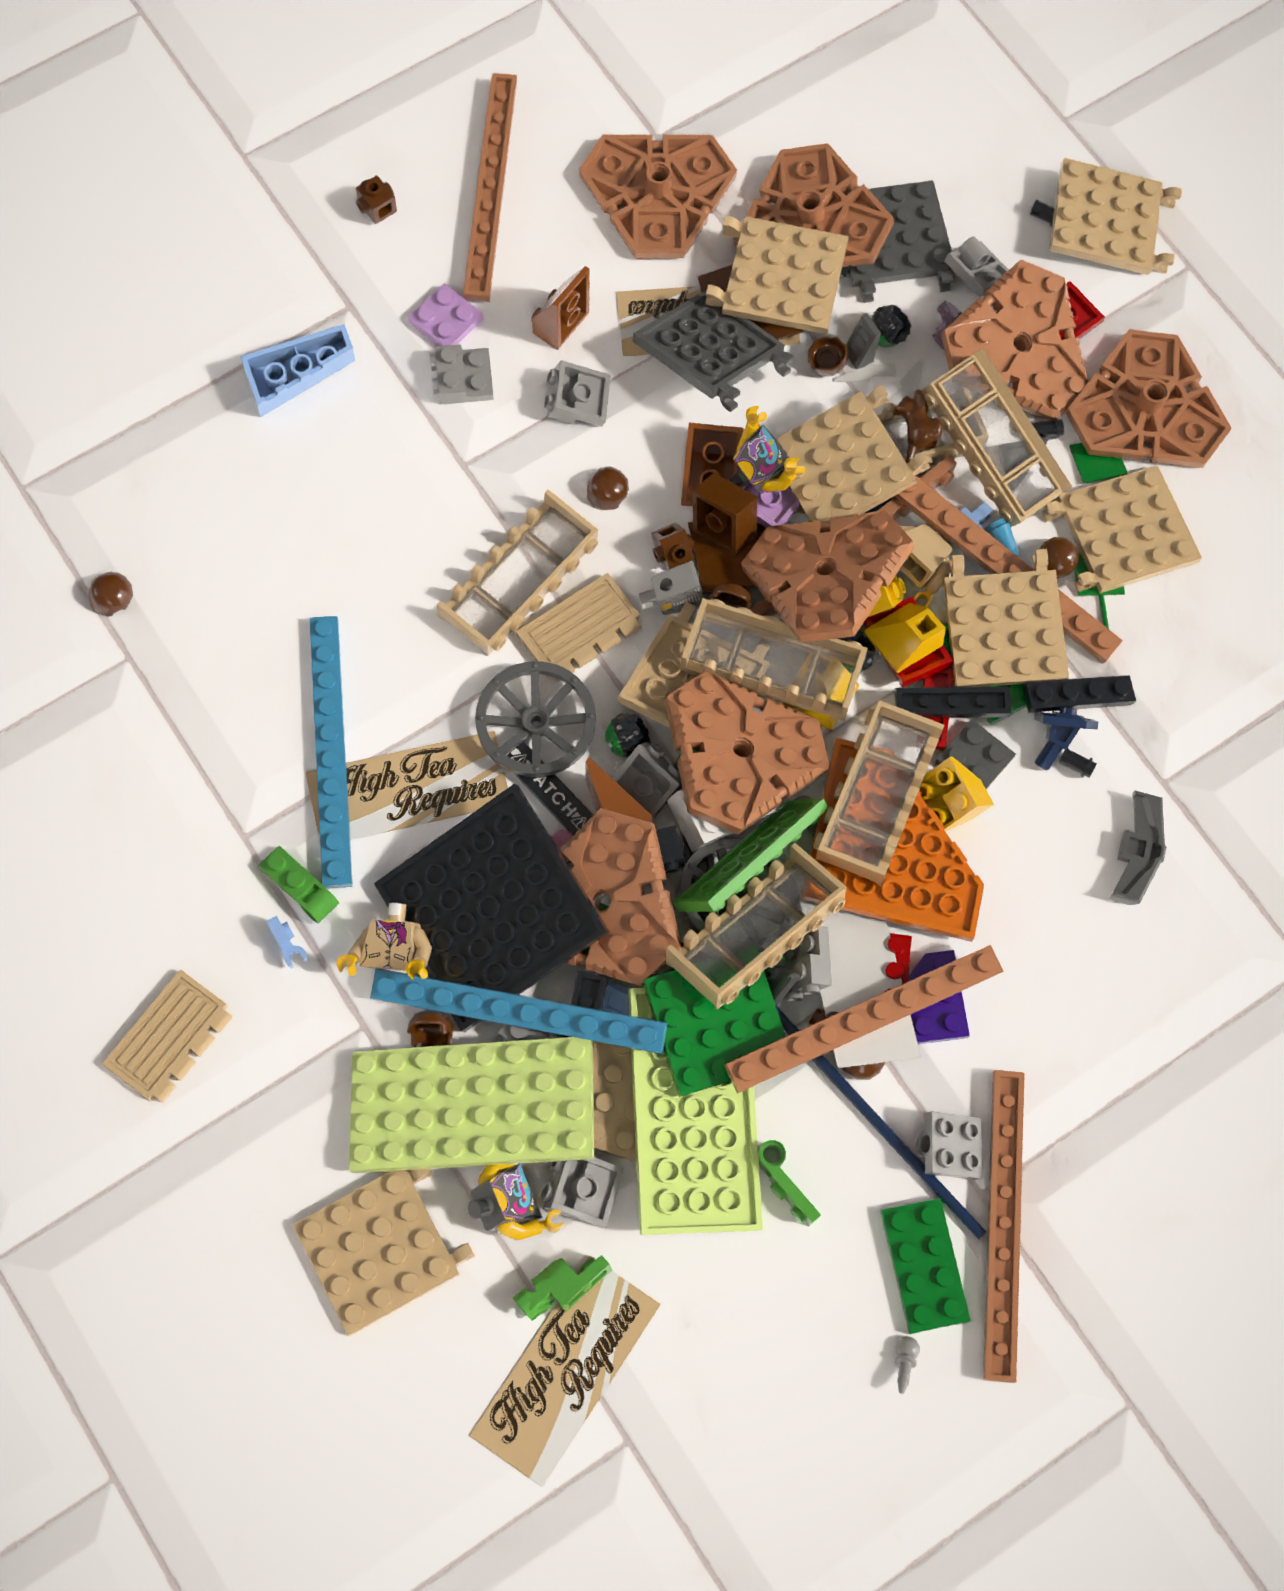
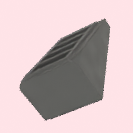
(863, 342)

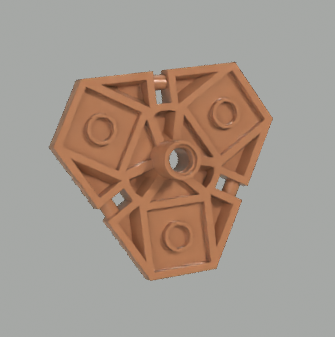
(658, 188)
(810, 193)
(1030, 313)
(1149, 405)
(827, 572)
(772, 747)
(616, 859)

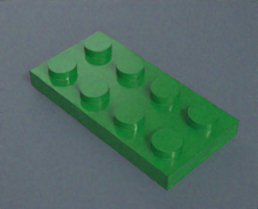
(925, 1266)

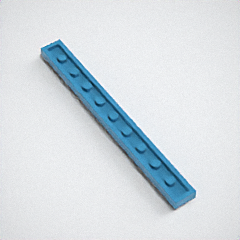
(330, 753)
(520, 1010)

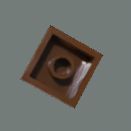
(725, 514)

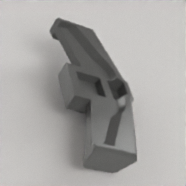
(1141, 849)

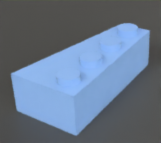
(296, 365)

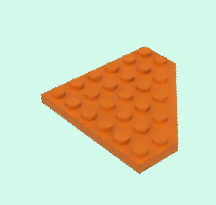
(927, 877)

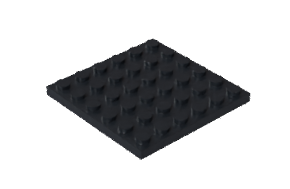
(495, 900)

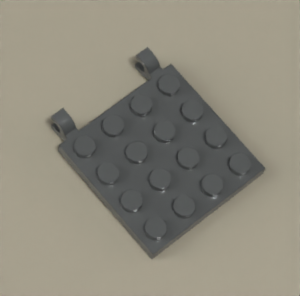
(914, 244)
(711, 348)

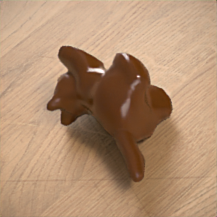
(921, 429)

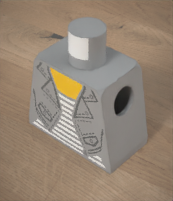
(673, 589)

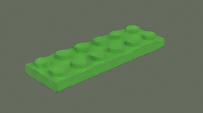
(750, 856)

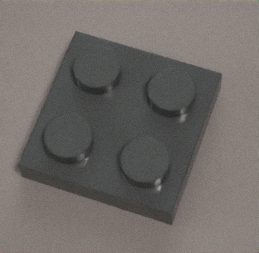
(979, 753)

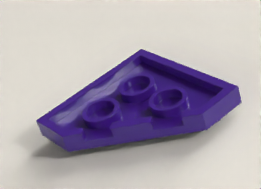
(944, 1019)

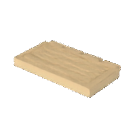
(580, 624)
(166, 1036)

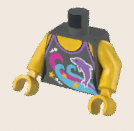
(763, 458)
(508, 1204)

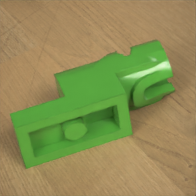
(560, 1284)

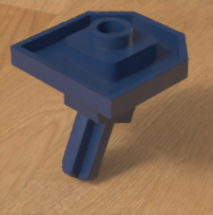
(1060, 732)

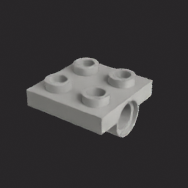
(976, 265)
(951, 1145)

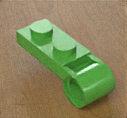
(299, 884)
(784, 1187)

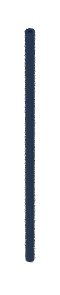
(890, 1136)

